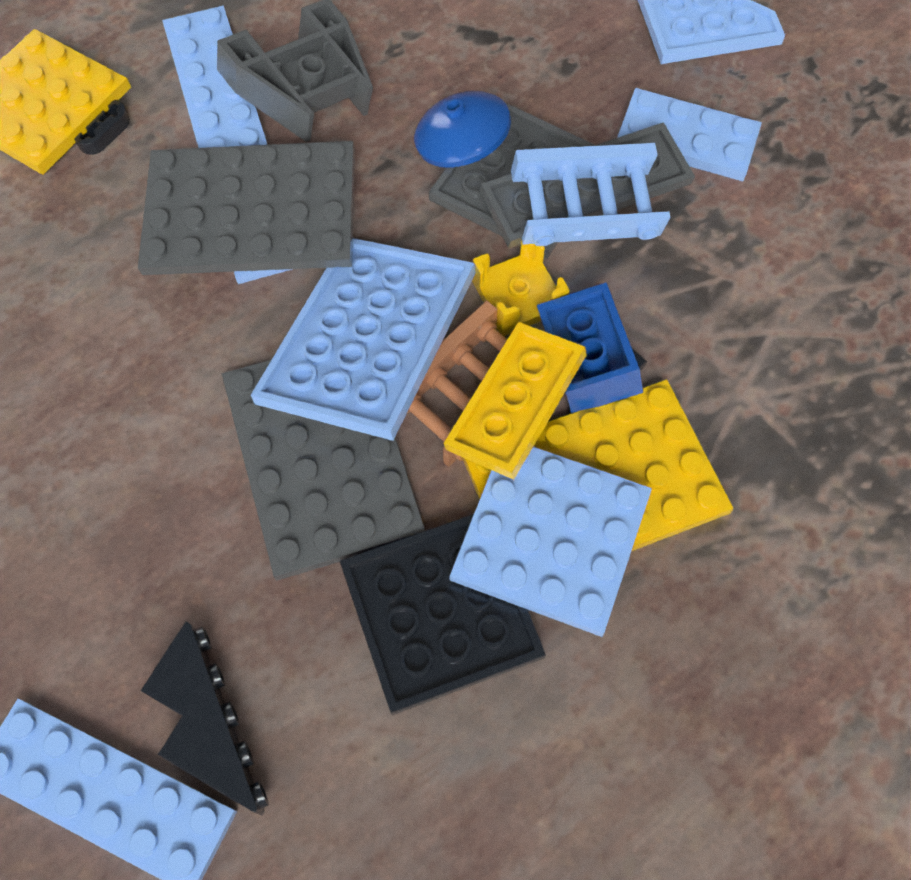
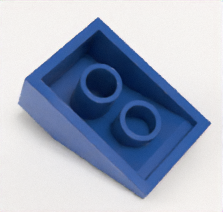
(610, 365)

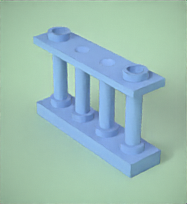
(588, 162)

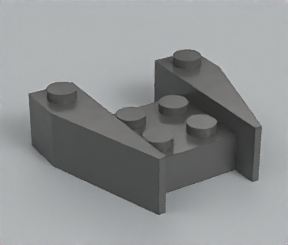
(300, 75)

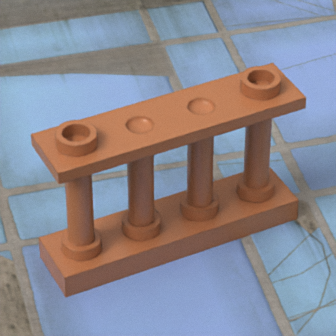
(457, 350)

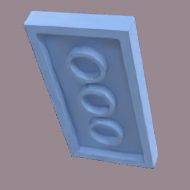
(704, 135)

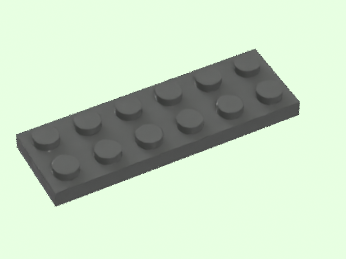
(511, 202)

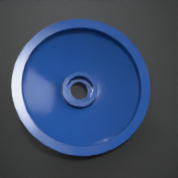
(462, 129)

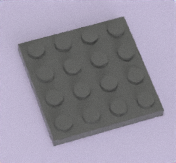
(460, 186)

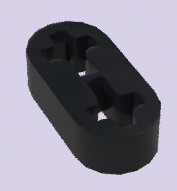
(103, 129)

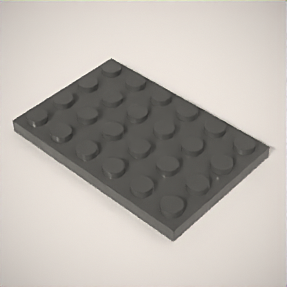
(248, 208)
(318, 484)

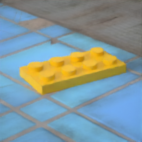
(515, 400)

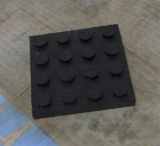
(431, 631)

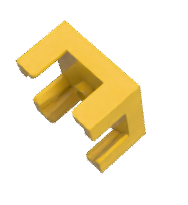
(517, 286)

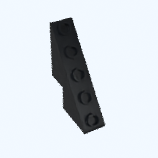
(205, 735)

